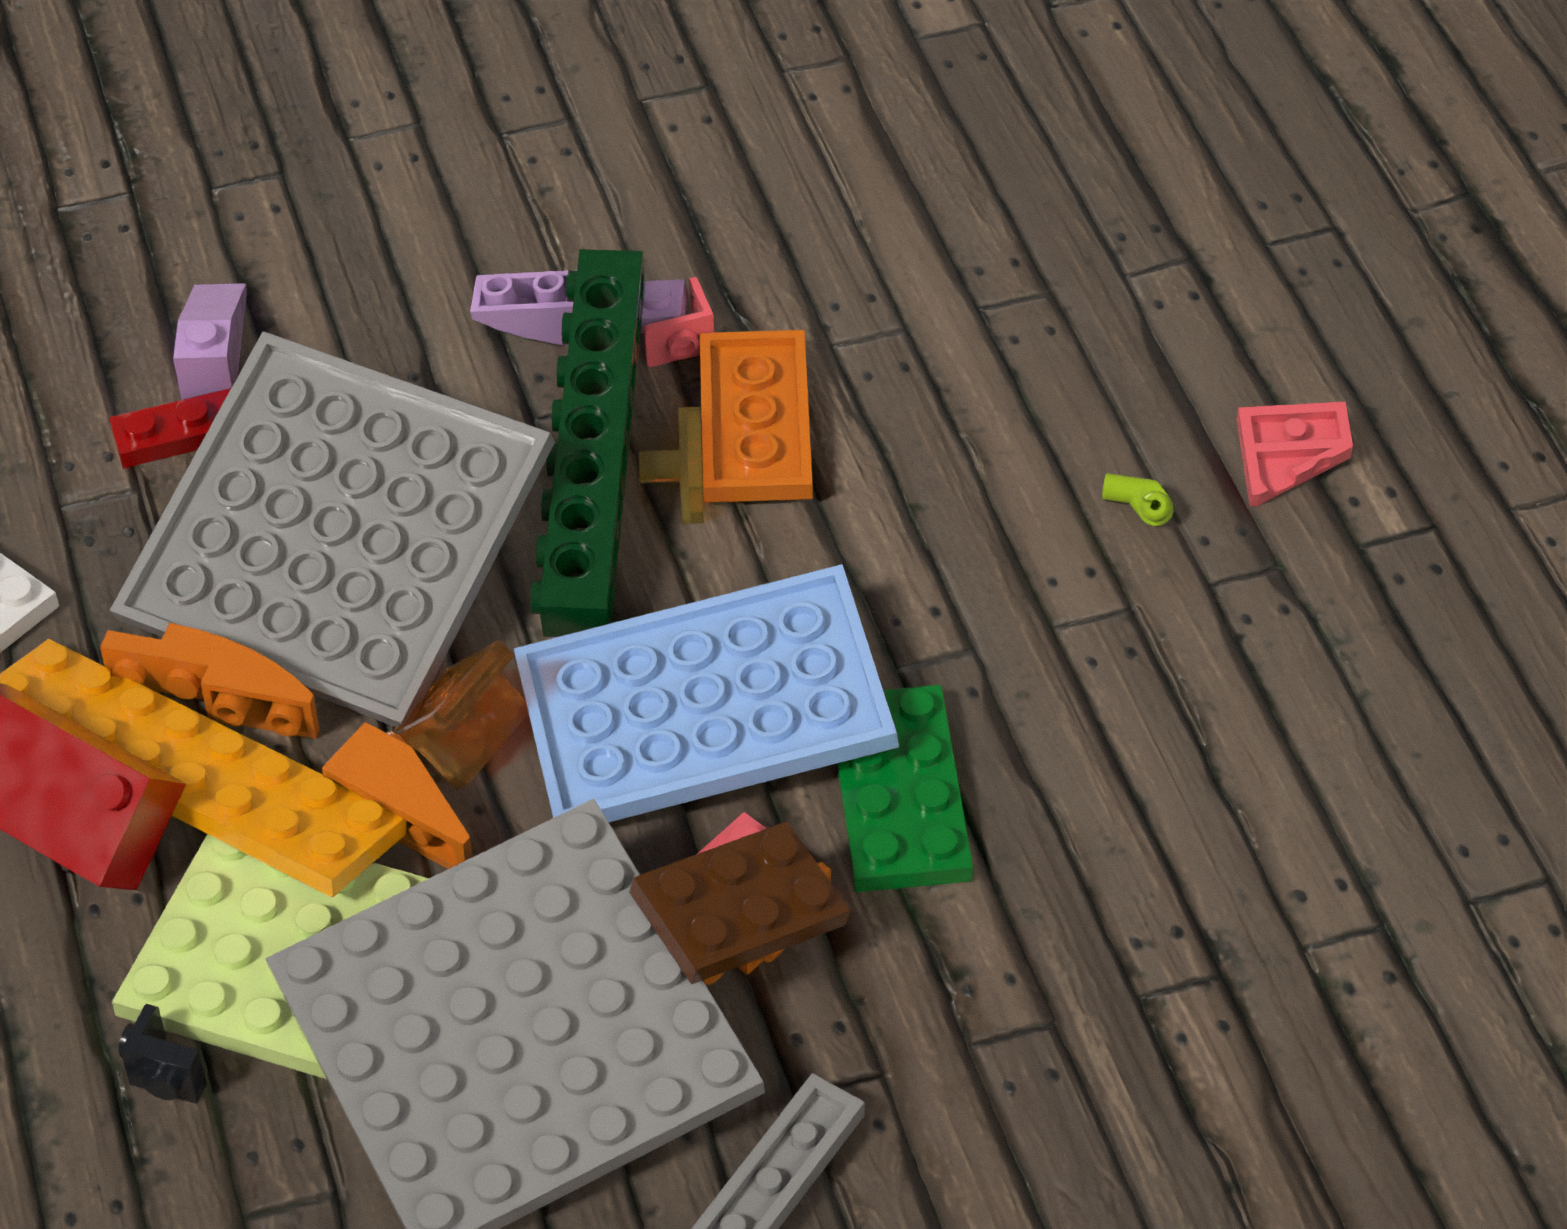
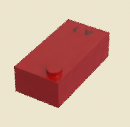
(79, 794)

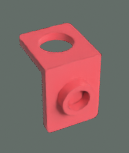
(679, 336)

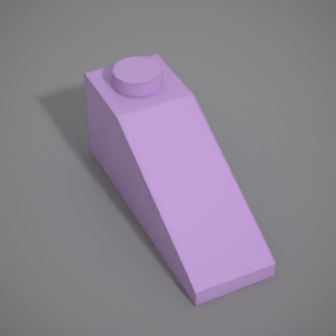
(209, 339)

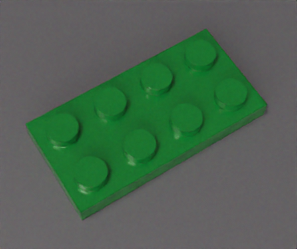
(906, 802)

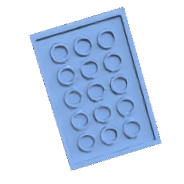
(705, 697)

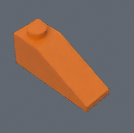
(389, 772)

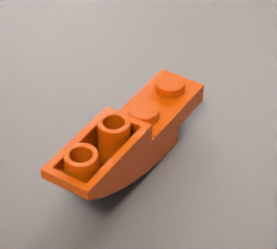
(229, 677)

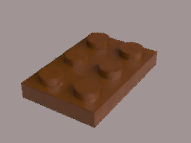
(739, 902)

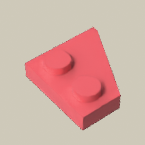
(1290, 445)

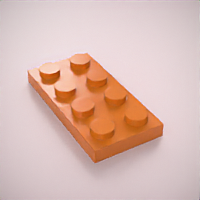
(755, 416)

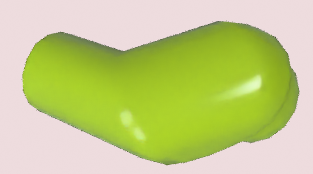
(1142, 494)

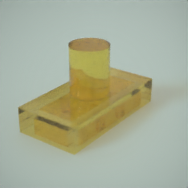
(680, 465)

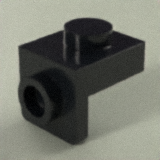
(160, 1065)

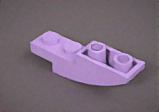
(535, 303)

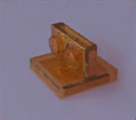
(466, 715)

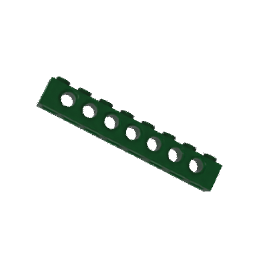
(600, 361)

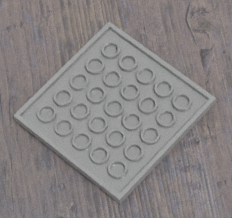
(336, 525)
(511, 1028)

